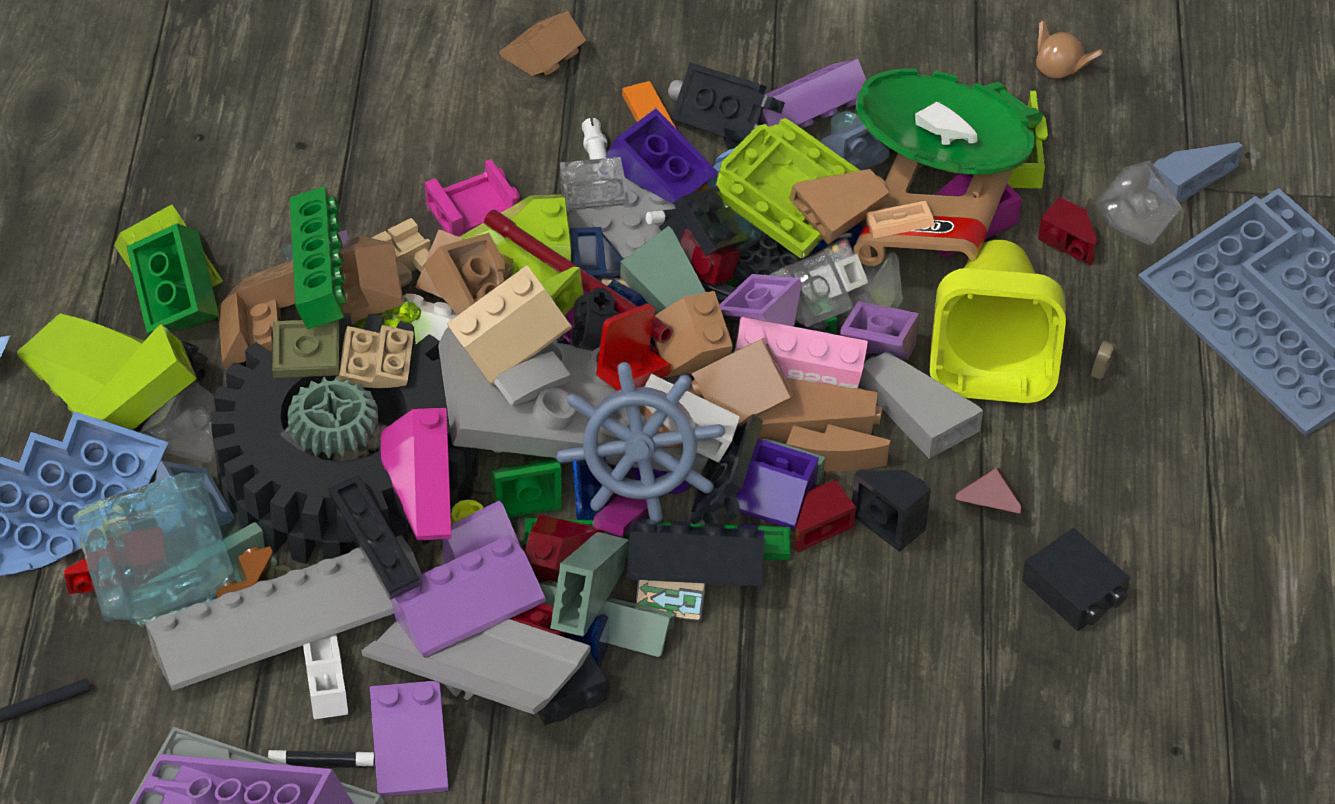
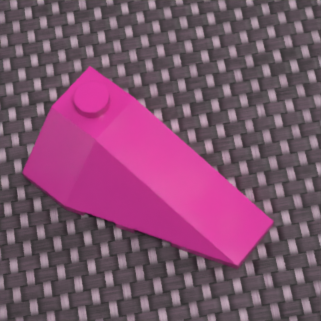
(418, 465)

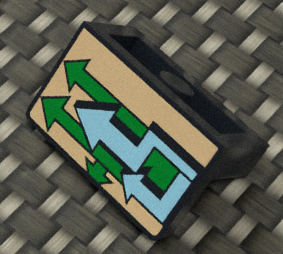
(674, 597)

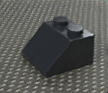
(891, 504)

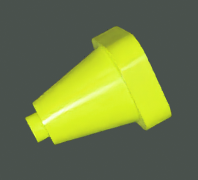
(998, 328)

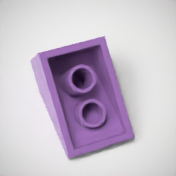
(408, 738)

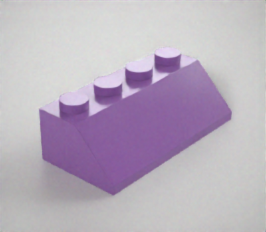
(817, 94)
(468, 596)

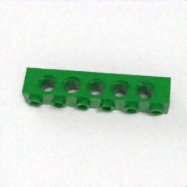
(317, 257)

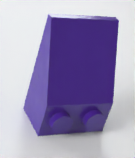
(661, 158)

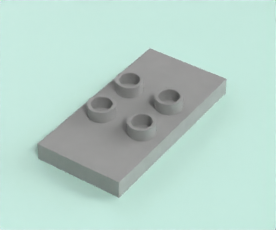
(540, 427)

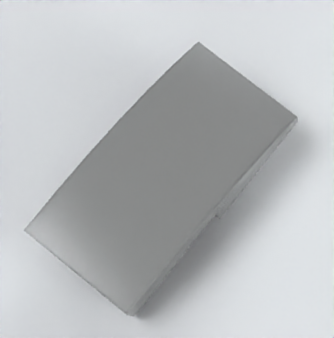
(530, 377)

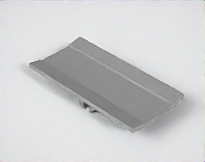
(502, 663)

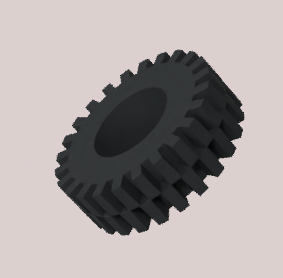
(288, 488)

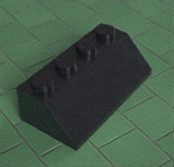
(695, 553)

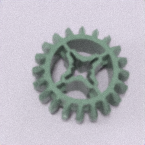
(333, 417)

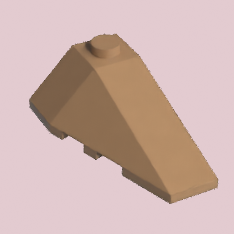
(466, 271)

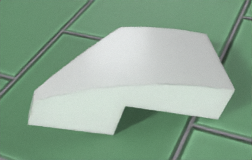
(944, 121)

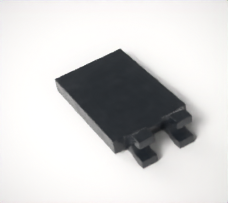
(720, 99)
(727, 474)

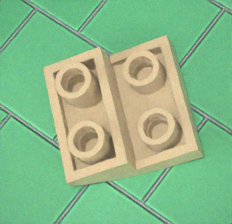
(375, 357)

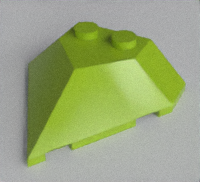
(542, 218)

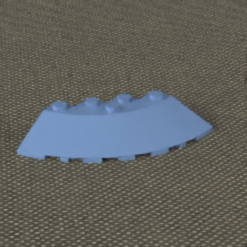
(62, 478)

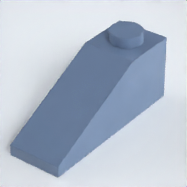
(1195, 169)

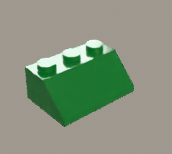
(172, 279)

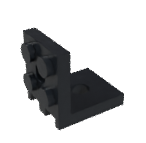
(707, 220)

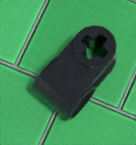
(591, 317)

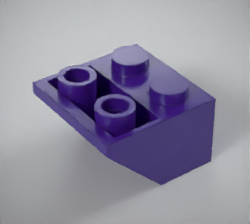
(777, 483)

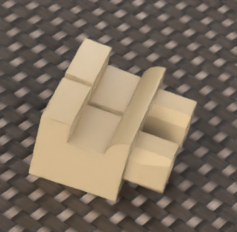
(409, 247)

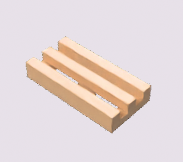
(899, 219)

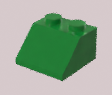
(527, 487)

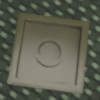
(304, 351)

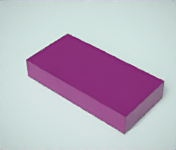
(619, 515)

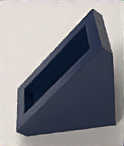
(594, 252)

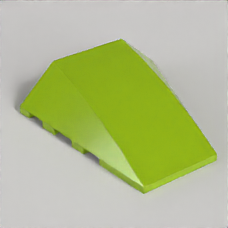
(77, 357)

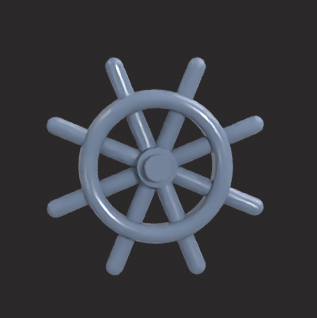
(640, 442)

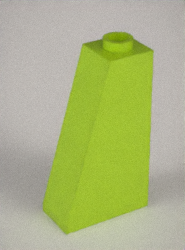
(144, 382)

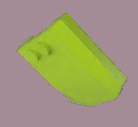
(777, 160)

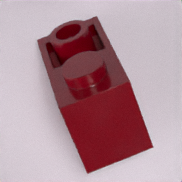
(1069, 230)

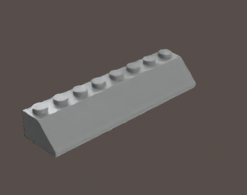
(269, 618)

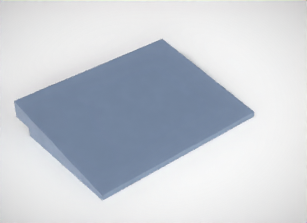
(1262, 301)

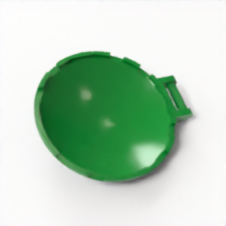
(1001, 121)

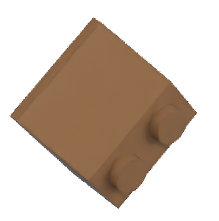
(545, 45)
(697, 334)

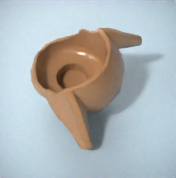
(1061, 53)

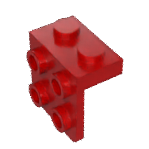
(628, 340)

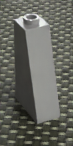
(920, 405)

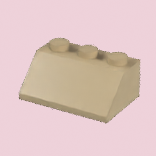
(509, 324)

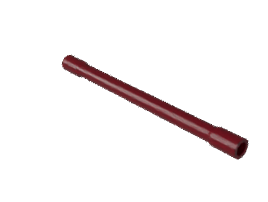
(508, 229)

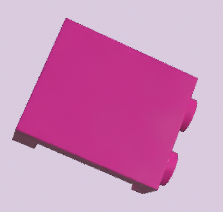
(469, 201)

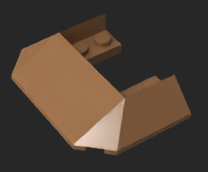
(256, 301)

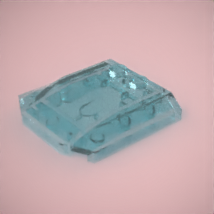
(154, 549)

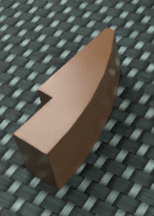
(842, 447)

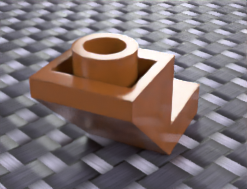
(252, 569)

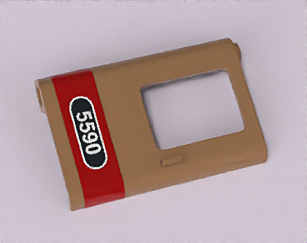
(958, 220)

